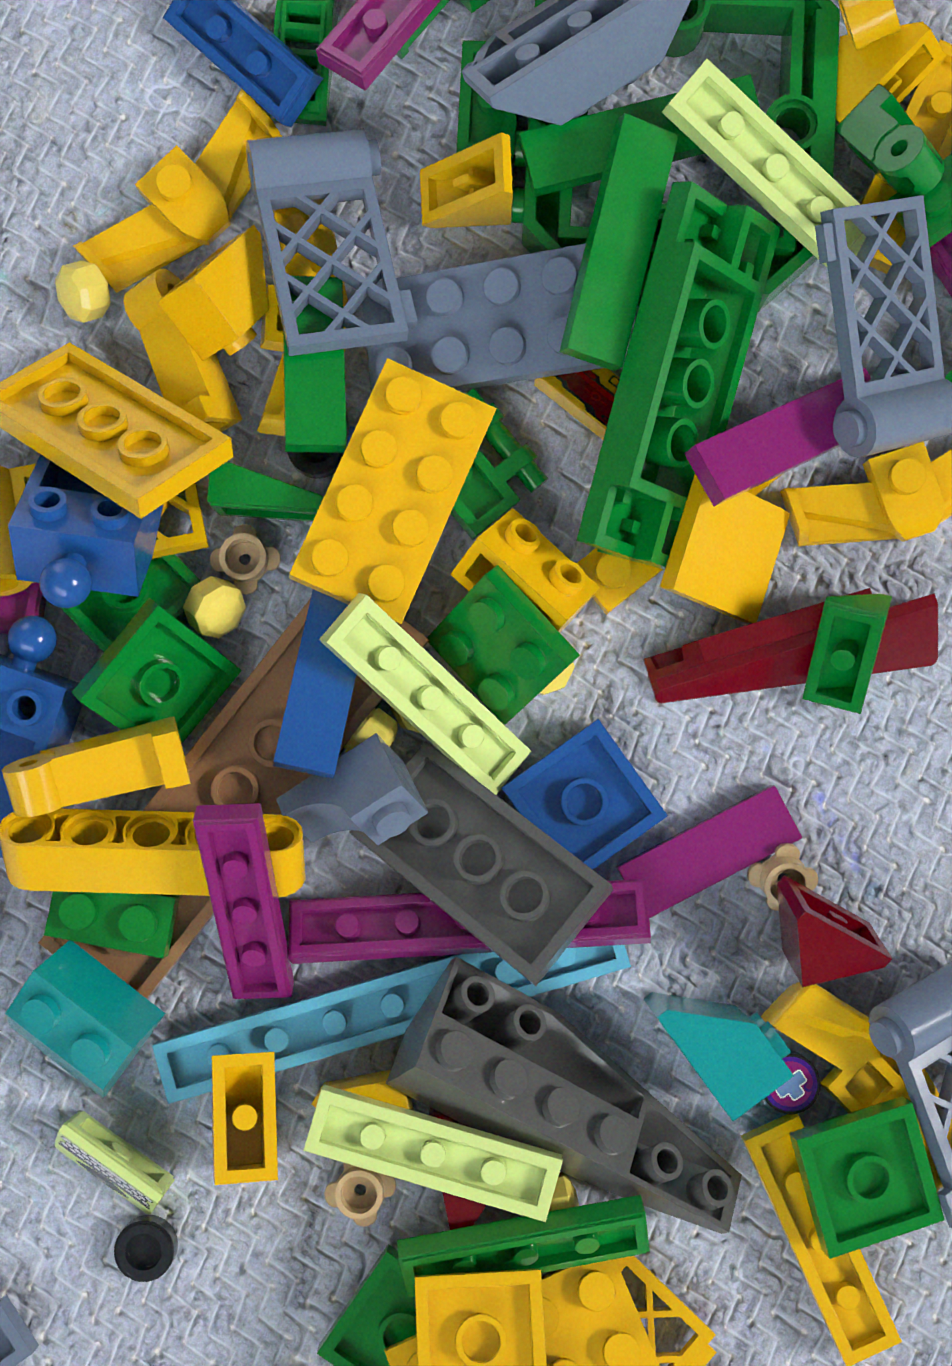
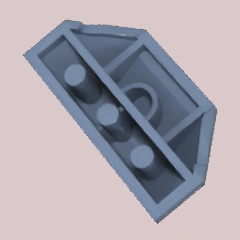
(572, 55)

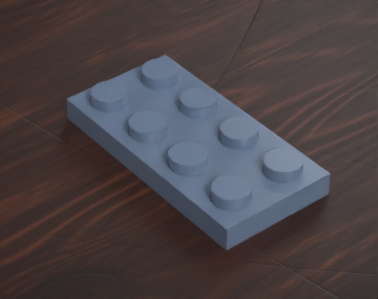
(486, 321)

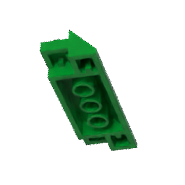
(677, 370)

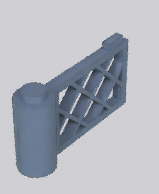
(326, 171)
(912, 403)
(916, 1032)

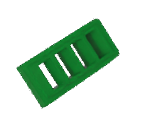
(308, 23)
(254, 495)

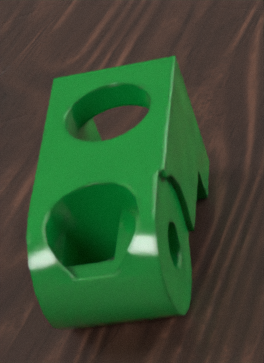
(891, 144)

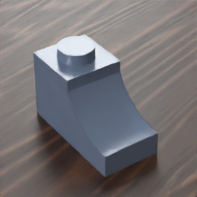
(366, 795)

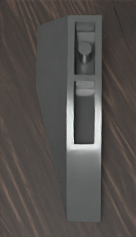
(537, 1080)

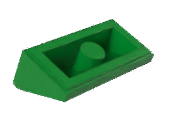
(846, 650)

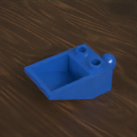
(78, 539)
(57, 709)

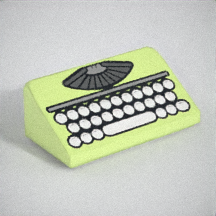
(113, 1161)

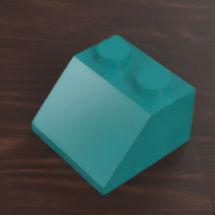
(83, 1017)
(728, 1050)

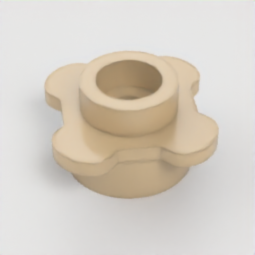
(245, 542)
(783, 861)
(359, 1207)

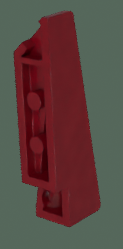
(781, 650)

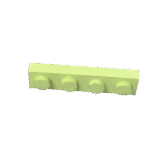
(759, 156)
(424, 693)
(434, 1153)

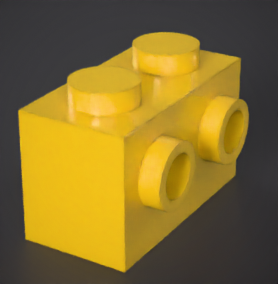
(533, 564)

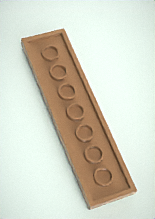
(232, 767)

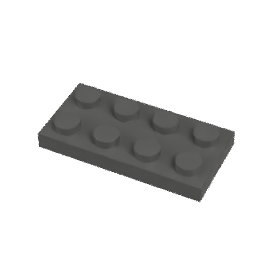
(491, 868)

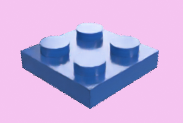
(586, 796)

